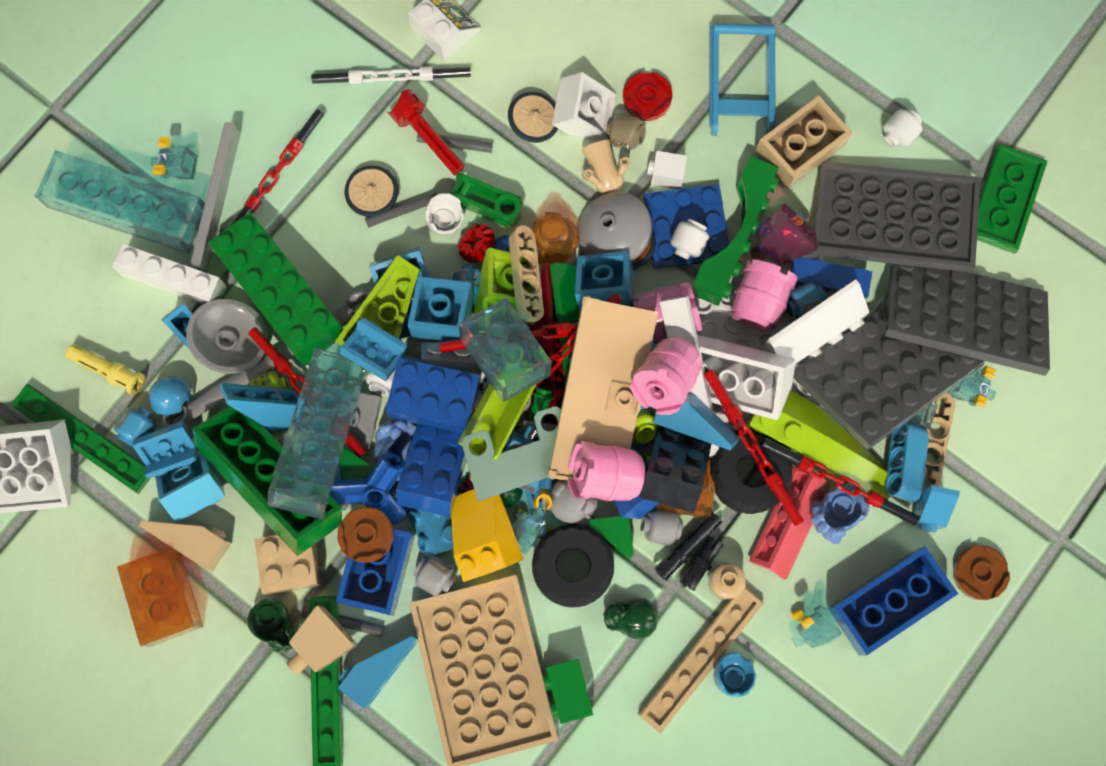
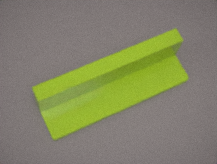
(496, 419)

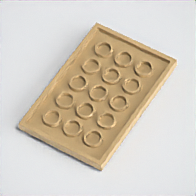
(483, 672)

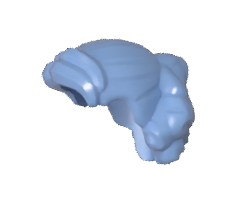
(394, 438)
(838, 513)

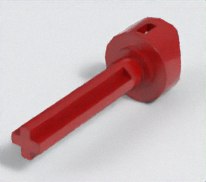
(408, 112)

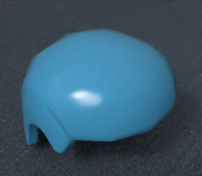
(169, 395)
(734, 675)

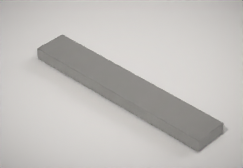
(215, 197)

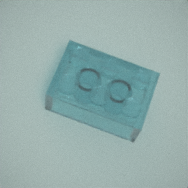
(505, 349)

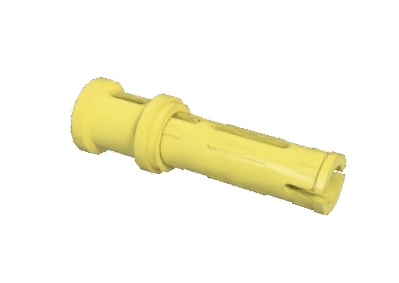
(114, 373)

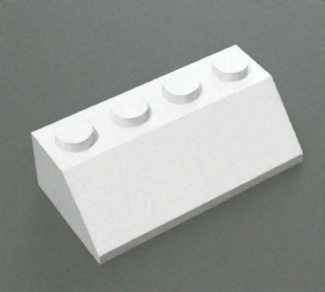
(821, 325)
(750, 376)

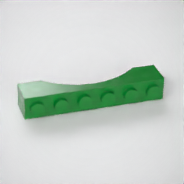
(715, 273)

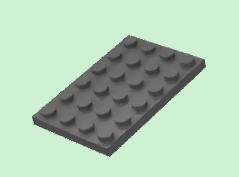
(897, 216)
(970, 316)
(878, 380)

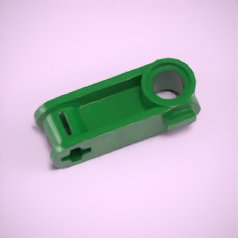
(487, 200)

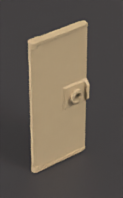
(598, 394)

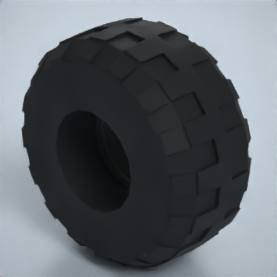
(733, 492)
(569, 538)

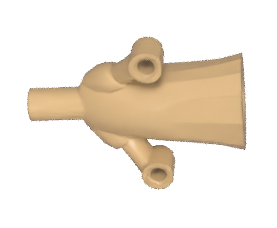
(603, 167)

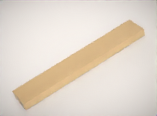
(700, 660)

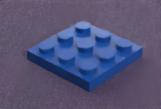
(676, 206)

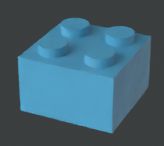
(603, 276)
(439, 308)

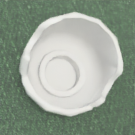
(444, 214)

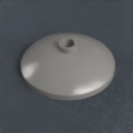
(629, 228)
(228, 322)

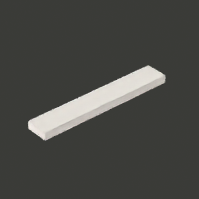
(680, 324)

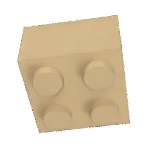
(282, 570)

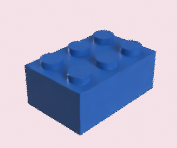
(432, 395)
(432, 471)
(379, 583)

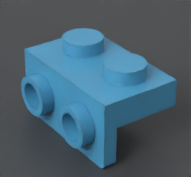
(374, 349)
(166, 449)
(433, 532)

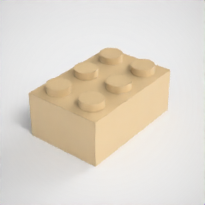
(803, 141)

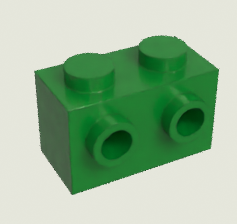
(569, 691)

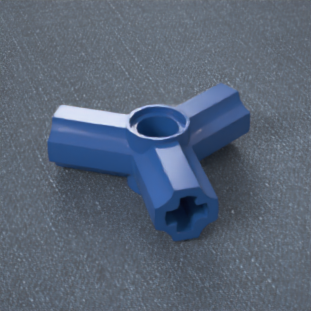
(375, 488)

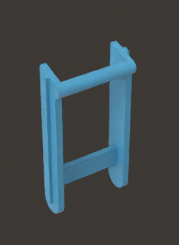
(732, 107)

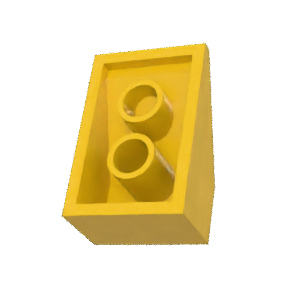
(482, 536)

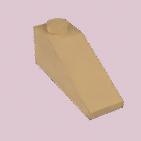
(195, 542)

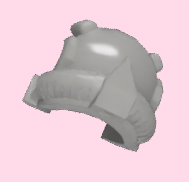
(567, 507)

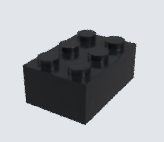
(676, 470)

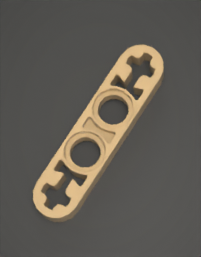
(529, 275)
(940, 444)

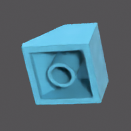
(189, 488)

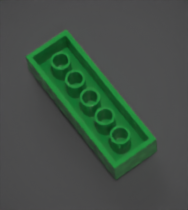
(276, 288)
(247, 460)

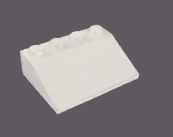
(35, 466)

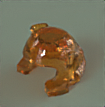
(555, 237)

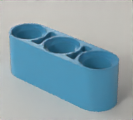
(907, 462)

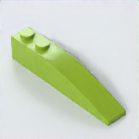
(811, 432)

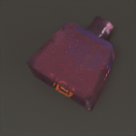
(784, 237)

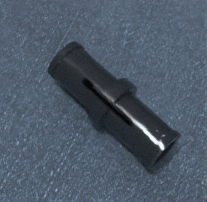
(701, 563)

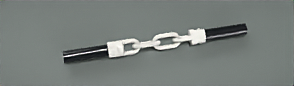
(357, 77)

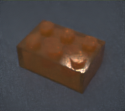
(159, 597)

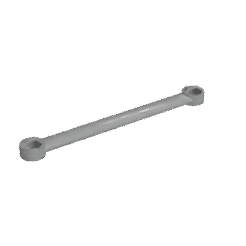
(214, 395)

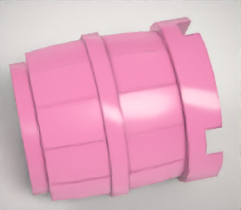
(762, 295)
(651, 302)
(667, 375)
(605, 472)

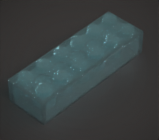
(121, 201)
(317, 435)

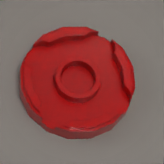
(647, 96)

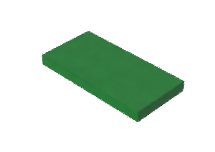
(1008, 197)

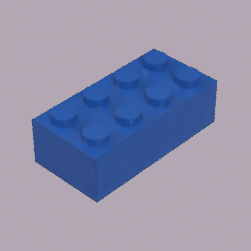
(892, 601)

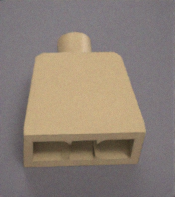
(319, 642)

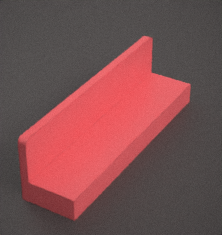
(780, 538)

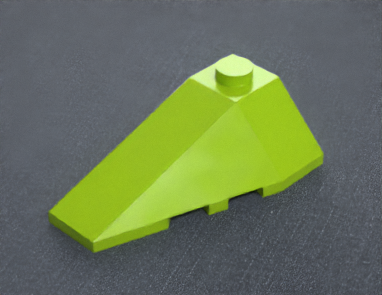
(387, 301)

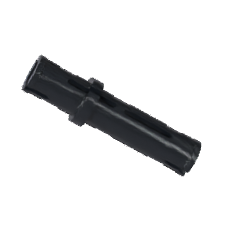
(692, 541)

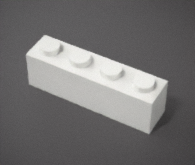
(168, 275)

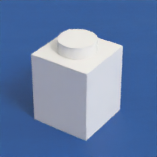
(667, 169)

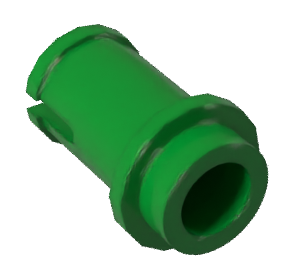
(541, 402)

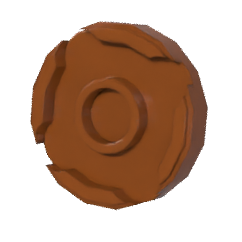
(365, 534)
(981, 572)

